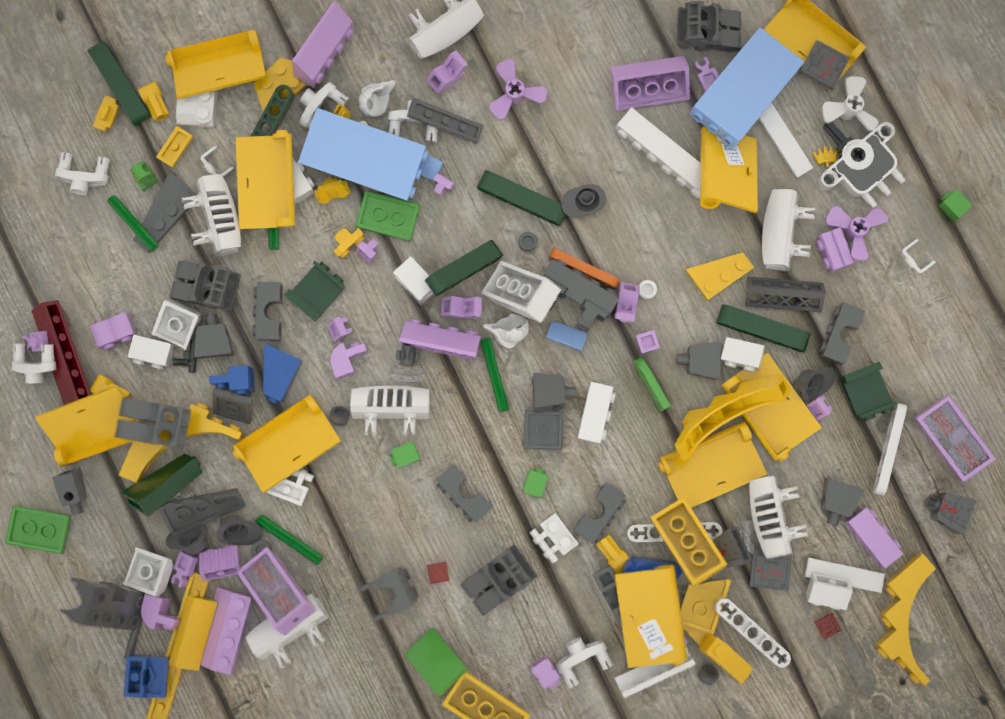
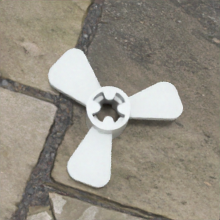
(853, 89)

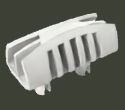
(446, 29)
(219, 215)
(779, 229)
(390, 403)
(769, 516)
(266, 640)

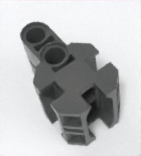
(708, 27)
(205, 285)
(153, 413)
(494, 574)

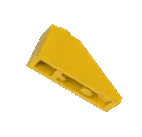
(725, 658)

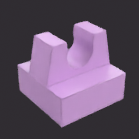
(443, 184)
(367, 251)
(337, 328)
(647, 342)
(819, 408)

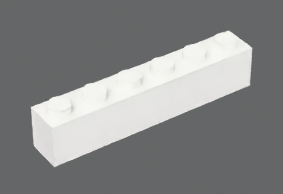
(661, 150)

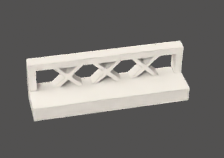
(645, 676)

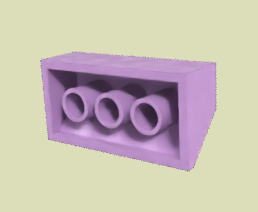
(322, 46)
(650, 83)
(440, 340)
(227, 630)

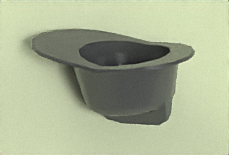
(583, 200)
(815, 383)
(238, 531)
(191, 541)

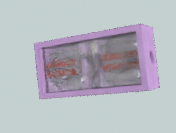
(954, 438)
(276, 591)

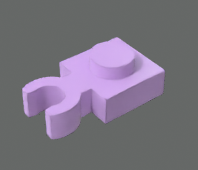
(706, 76)
(35, 340)
(185, 567)

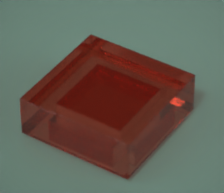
(438, 572)
(828, 626)

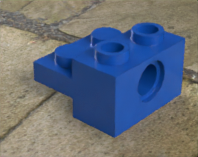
(239, 380)
(146, 676)

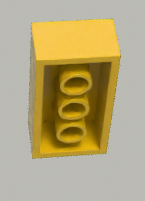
(688, 542)
(477, 700)

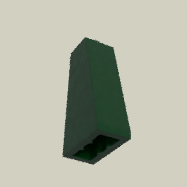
(162, 484)

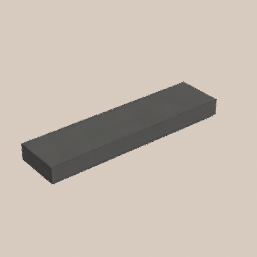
(444, 120)

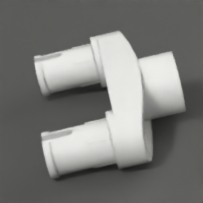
(315, 100)
(398, 116)
(82, 180)
(32, 370)
(579, 652)

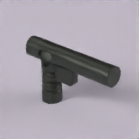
(187, 357)

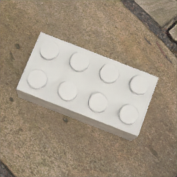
(521, 291)

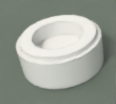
(647, 289)

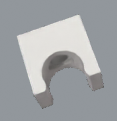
(412, 278)

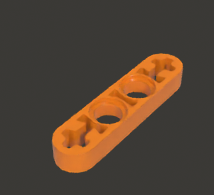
(585, 268)

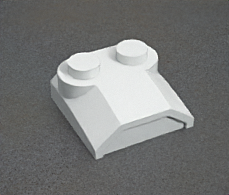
(197, 110)
(176, 323)
(149, 572)

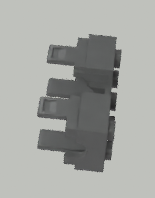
(596, 301)
(404, 594)
(106, 605)

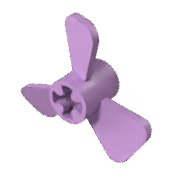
(501, 106)
(838, 218)

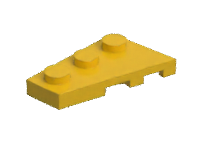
(719, 274)

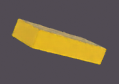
(192, 633)

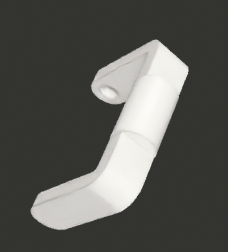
(209, 168)
(910, 261)

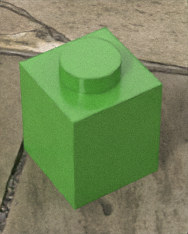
(954, 204)
(404, 455)
(535, 482)

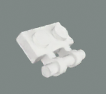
(293, 491)
(558, 534)

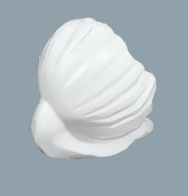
(375, 98)
(509, 330)

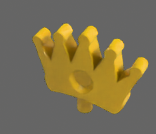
(825, 157)

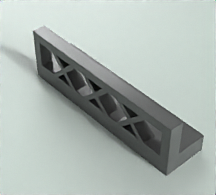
(786, 290)

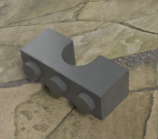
(267, 295)
(834, 348)
(450, 482)
(592, 528)
(606, 582)

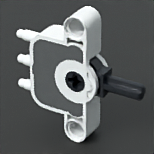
(866, 171)

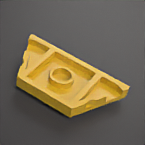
(278, 74)
(698, 608)

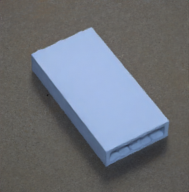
(746, 88)
(363, 154)

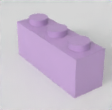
(874, 537)

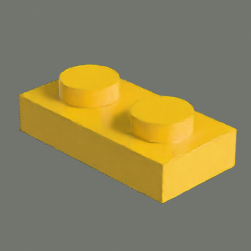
(175, 147)

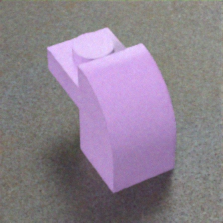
(448, 73)
(627, 302)
(461, 307)
(341, 358)
(155, 611)

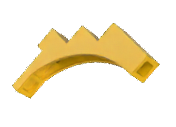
(723, 408)
(143, 454)
(896, 642)

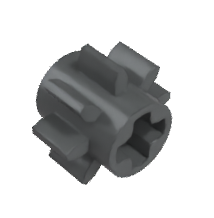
(407, 355)

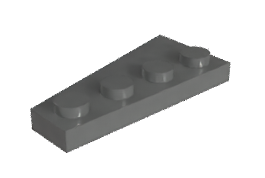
(165, 210)
(194, 511)

